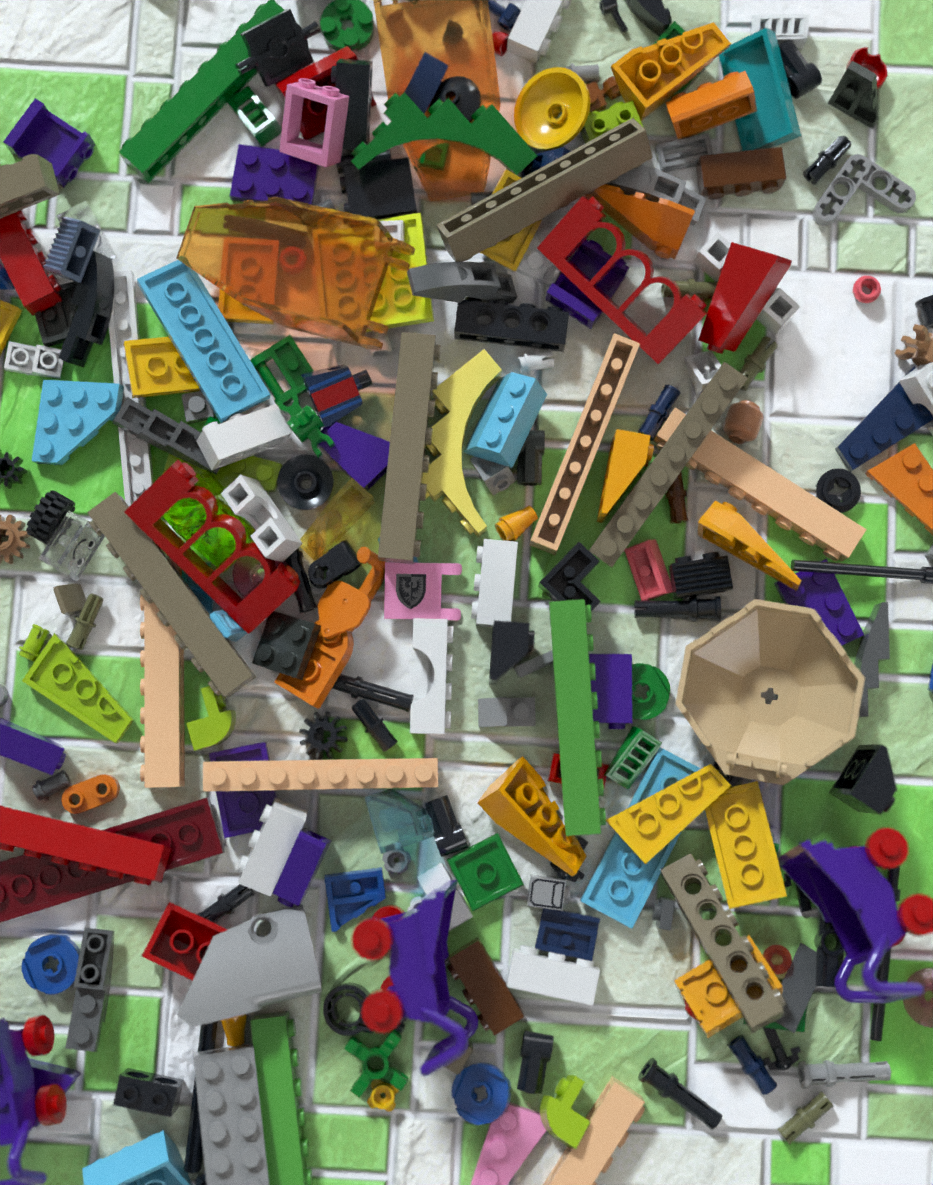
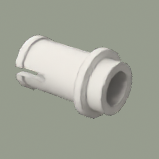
(534, 361)

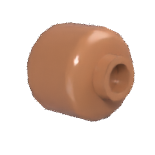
(743, 422)

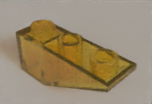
(336, 519)

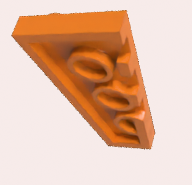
(909, 481)

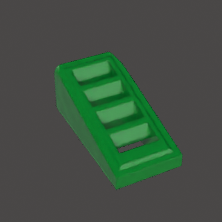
(266, 128)
(645, 756)

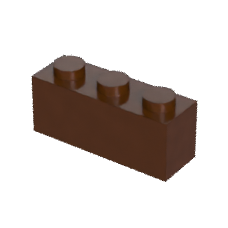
(741, 172)
(484, 987)

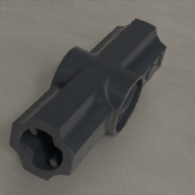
(827, 961)

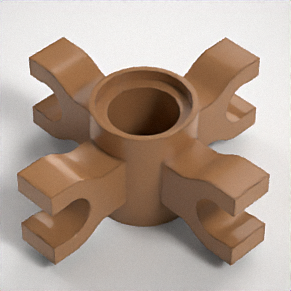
(918, 349)

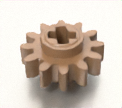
(15, 540)

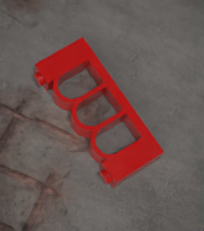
(566, 239)
(179, 483)

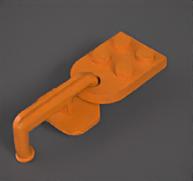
(340, 612)

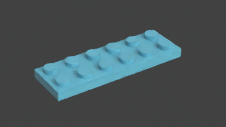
(203, 339)
(621, 878)

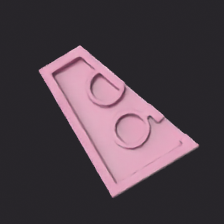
(507, 1145)

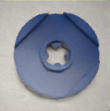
(36, 957)
(496, 1086)

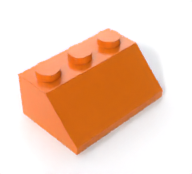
(712, 105)

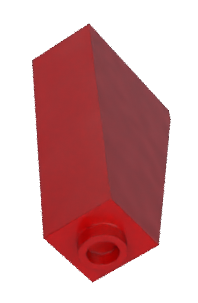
(740, 295)

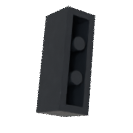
(355, 80)

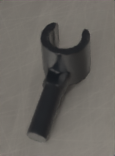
(611, 6)

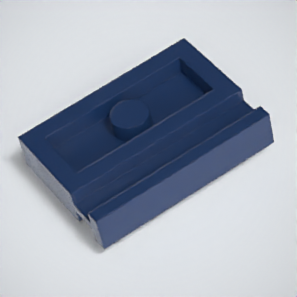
(567, 933)

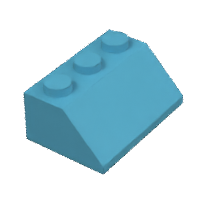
(507, 419)
(143, 1163)

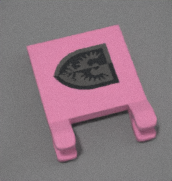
(416, 590)

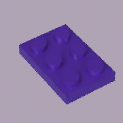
(270, 173)
(826, 596)
(242, 809)

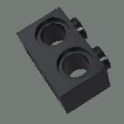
(148, 1092)

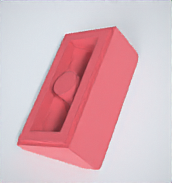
(648, 570)

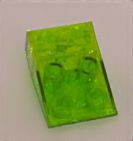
(189, 515)

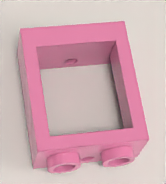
(291, 144)

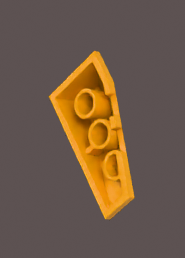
(659, 70)
(733, 534)
(525, 811)

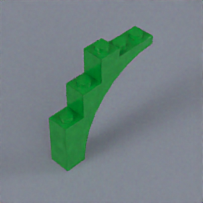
(408, 123)

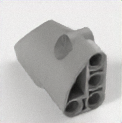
(253, 970)

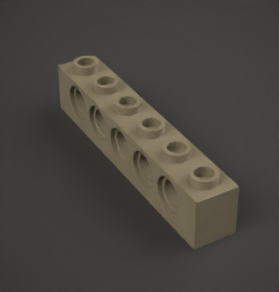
(755, 1012)

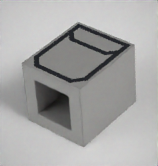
(547, 892)

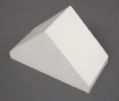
(701, 370)

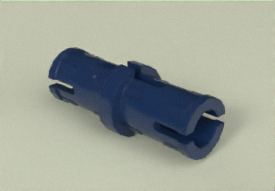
(659, 411)
(752, 1065)

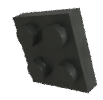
(286, 644)

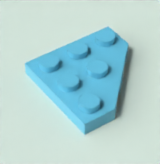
(72, 416)

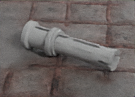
(830, 1073)

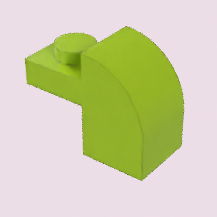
(216, 727)
(558, 1116)

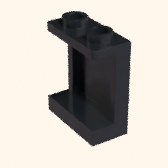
(379, 189)

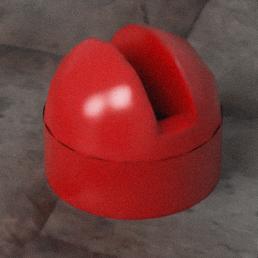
(500, 42)

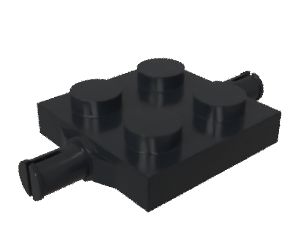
(277, 47)

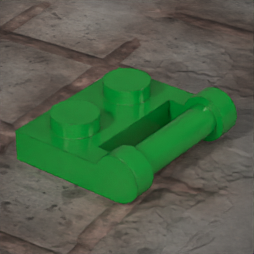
(290, 363)

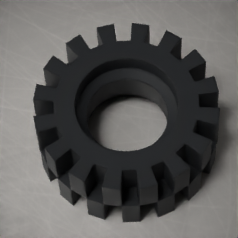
(48, 516)

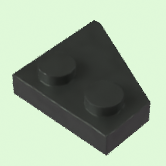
(857, 95)

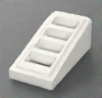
(791, 21)

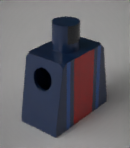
(335, 391)

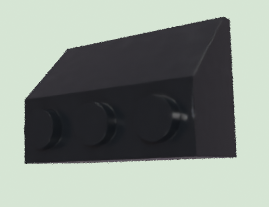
(509, 647)
(867, 780)

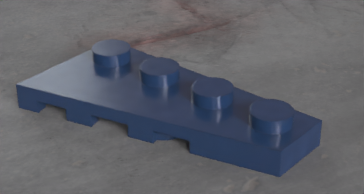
(883, 427)

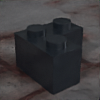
(565, 578)

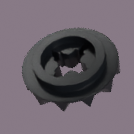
(843, 479)

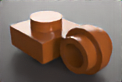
(597, 96)

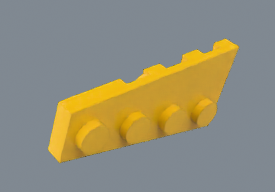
(662, 816)

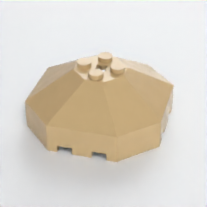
(778, 650)

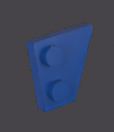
(352, 894)

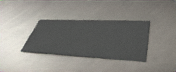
(798, 987)

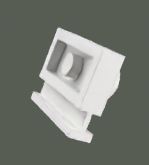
(534, 263)

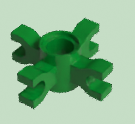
(305, 423)
(389, 1072)

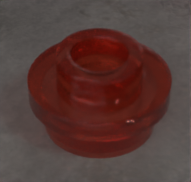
(784, 953)

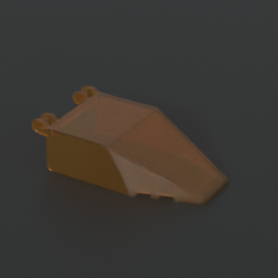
(461, 38)
(296, 263)

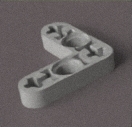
(863, 181)

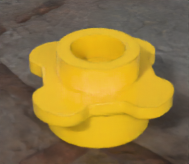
(377, 1101)

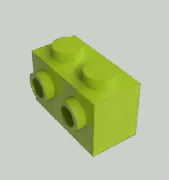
(604, 121)

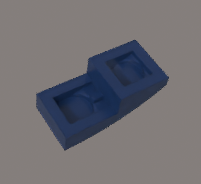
(426, 81)

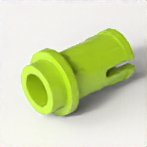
(34, 643)

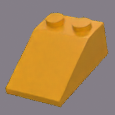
(626, 458)

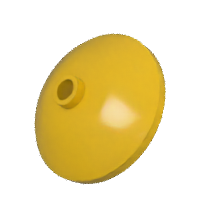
(543, 100)

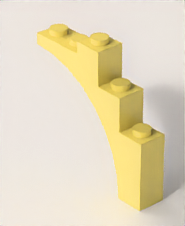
(458, 398)

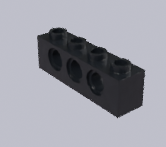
(523, 335)

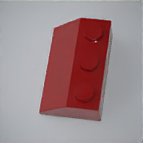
(313, 112)
(181, 941)

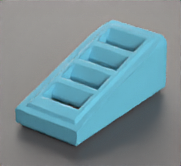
(227, 626)

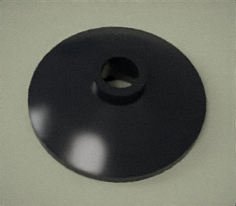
(466, 92)
(300, 469)

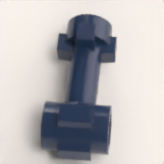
(507, 16)

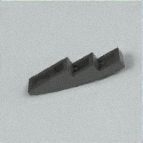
(162, 433)
(873, 648)

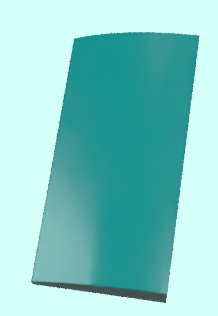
(775, 116)

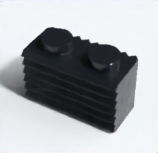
(700, 576)

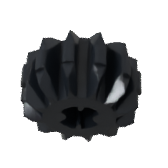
(319, 744)

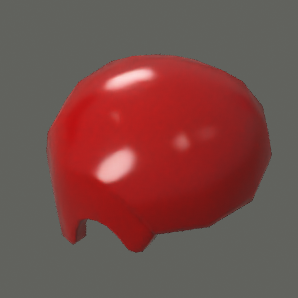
(870, 62)

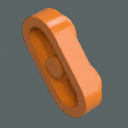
(89, 793)

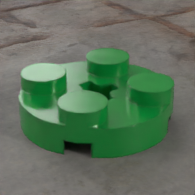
(344, 10)
(656, 696)

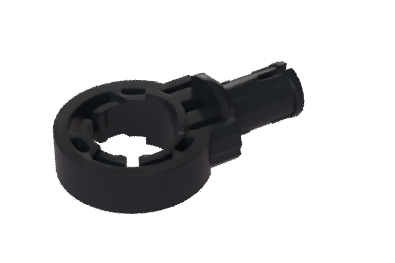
(360, 995)

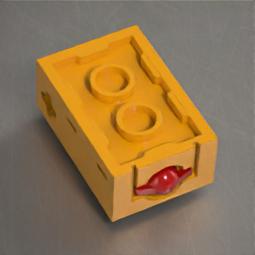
(709, 999)

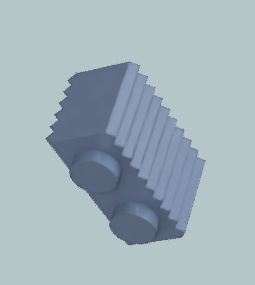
(72, 249)

